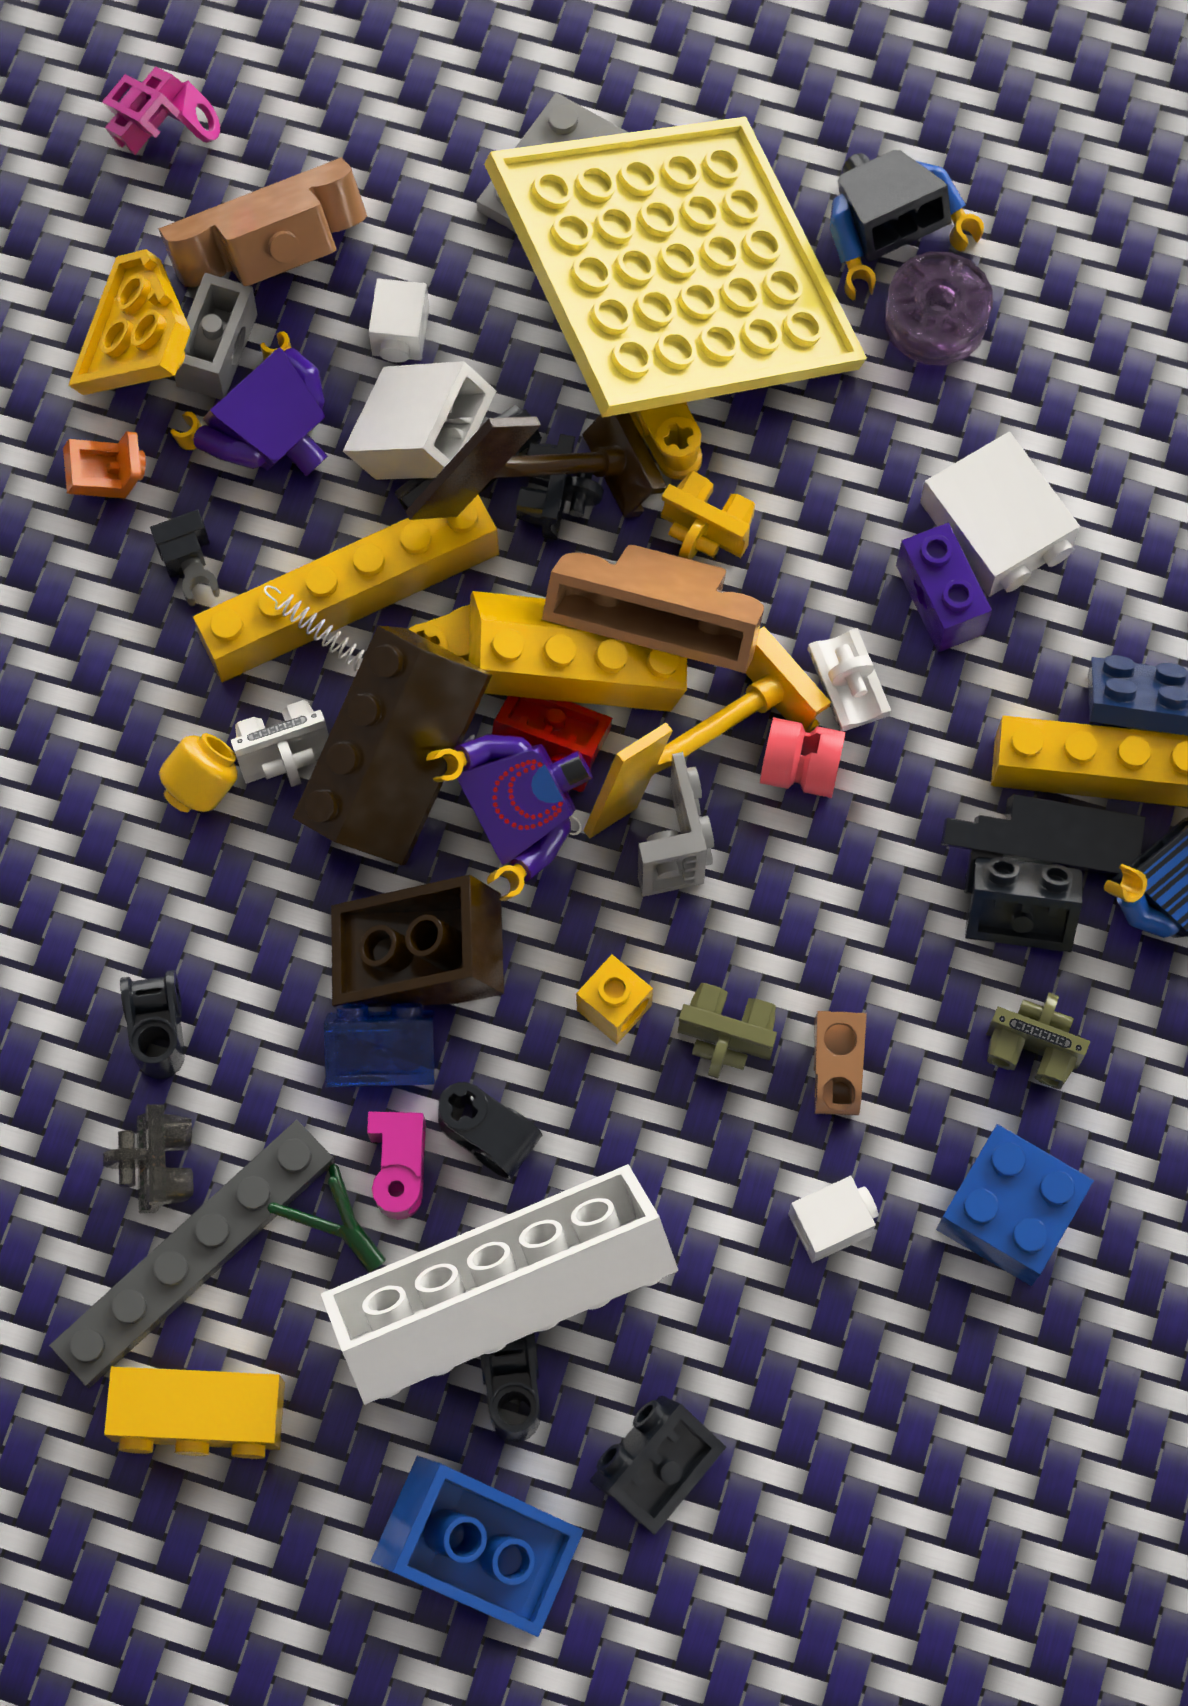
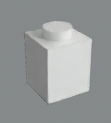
(399, 320)
(833, 1218)

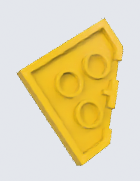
(135, 329)

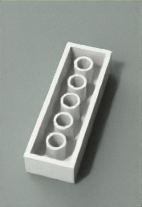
(498, 1283)

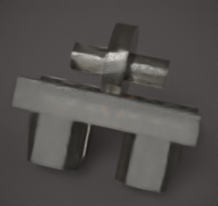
(155, 1135)

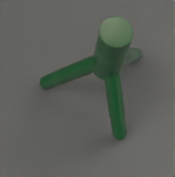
(350, 1231)

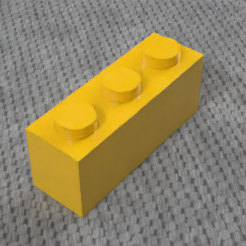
(194, 1411)

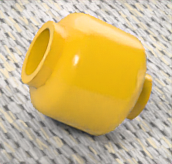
(198, 773)

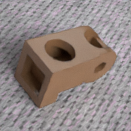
(838, 1062)

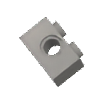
(219, 332)

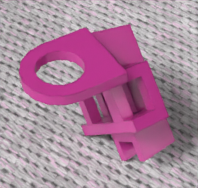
(150, 103)

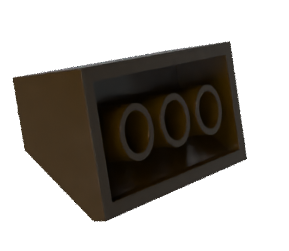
(373, 772)

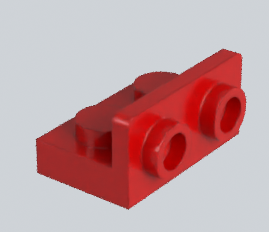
(556, 725)

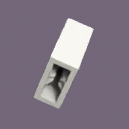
(418, 419)
(1001, 514)

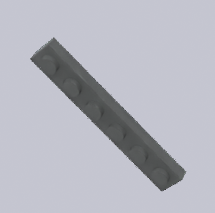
(191, 1254)

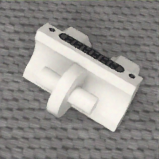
(849, 680)
(282, 746)

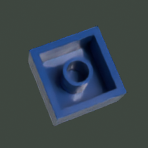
(1014, 1205)

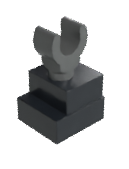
(180, 548)

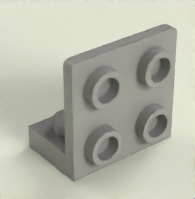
(672, 859)

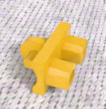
(703, 525)

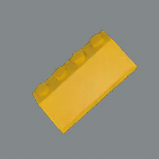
(566, 663)

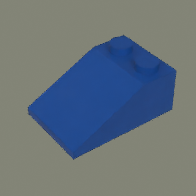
(477, 1545)

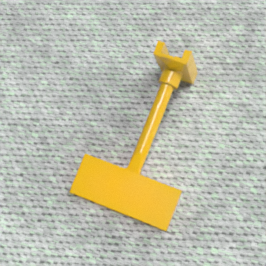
(776, 683)

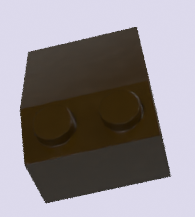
(419, 945)

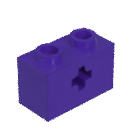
(943, 587)

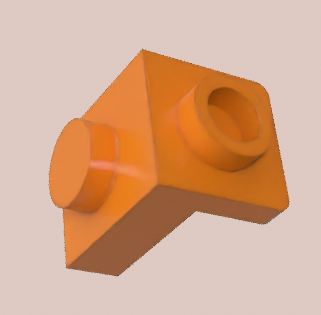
(103, 467)

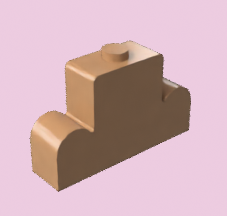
(267, 228)
(656, 604)

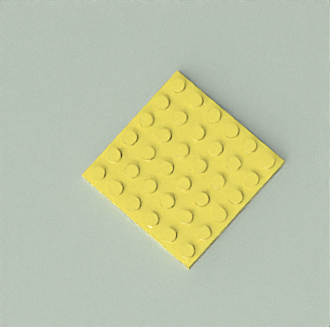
(673, 264)

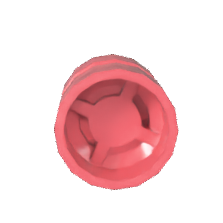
(802, 757)

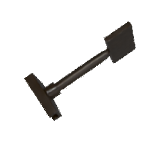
(615, 454)

